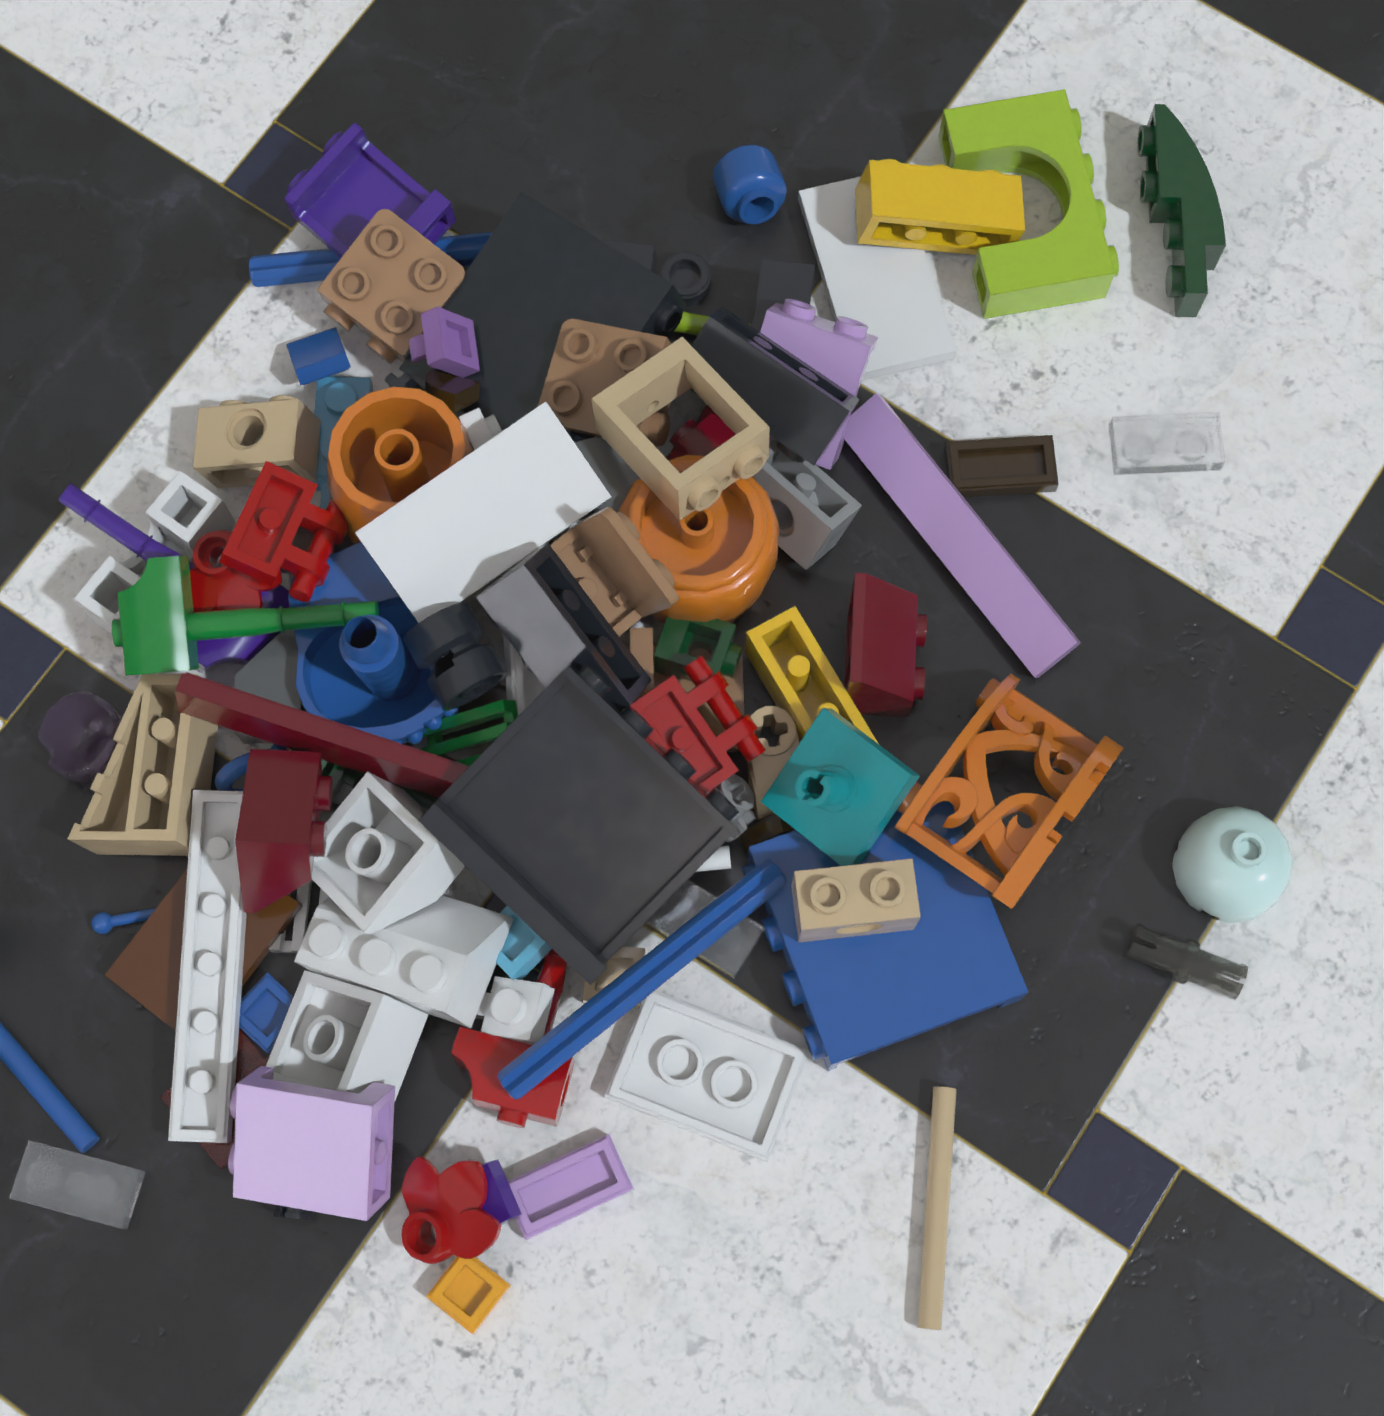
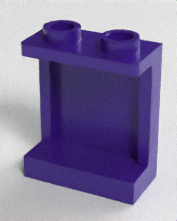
(353, 185)

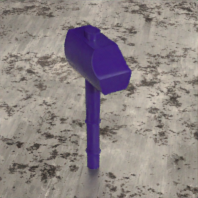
(210, 652)

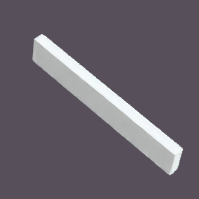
(209, 975)

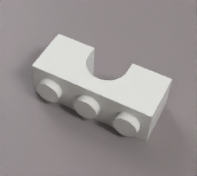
(176, 520)

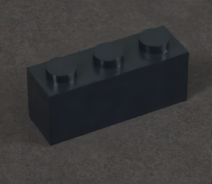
(784, 391)
(557, 623)

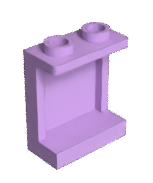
(832, 348)
(312, 1145)

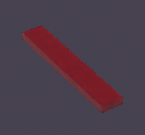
(313, 733)

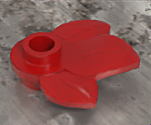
(222, 586)
(450, 1205)

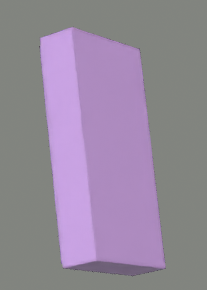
(569, 1186)

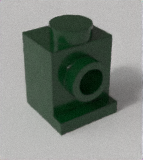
(684, 636)

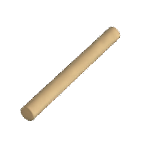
(937, 1208)

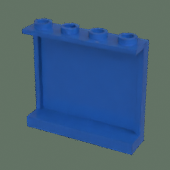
(898, 983)

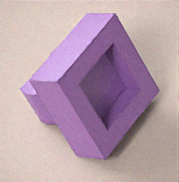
(446, 343)

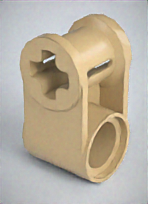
(768, 765)

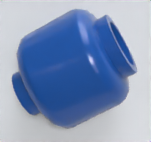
(749, 184)

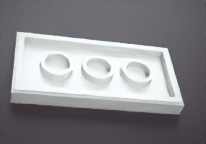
(876, 284)
(483, 514)

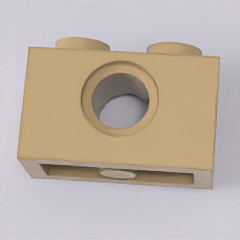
(227, 435)
(855, 900)

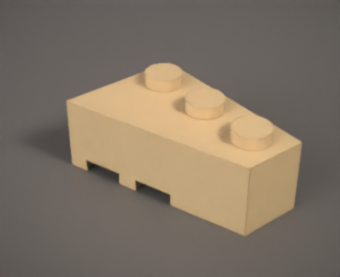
(149, 782)

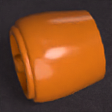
(388, 450)
(713, 554)

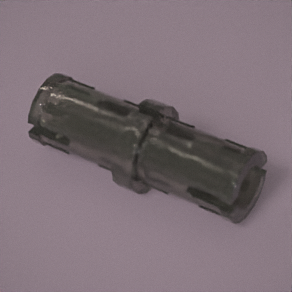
(1186, 961)

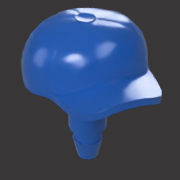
(364, 670)

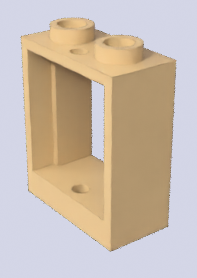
(650, 389)

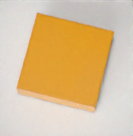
(468, 1292)

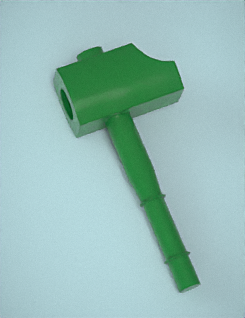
(162, 628)

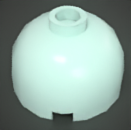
(1233, 864)

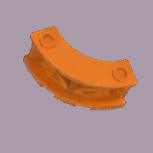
(1013, 849)

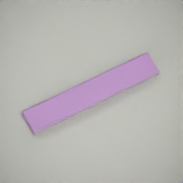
(959, 537)

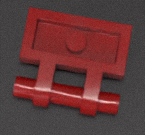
(269, 524)
(680, 724)

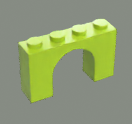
(1040, 140)

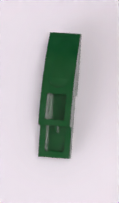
(1186, 202)

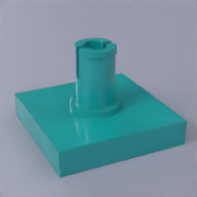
(839, 788)

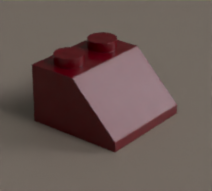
(882, 648)
(280, 824)

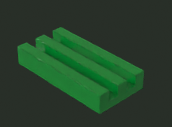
(467, 719)

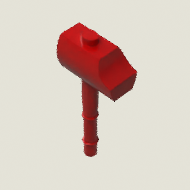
(487, 1054)

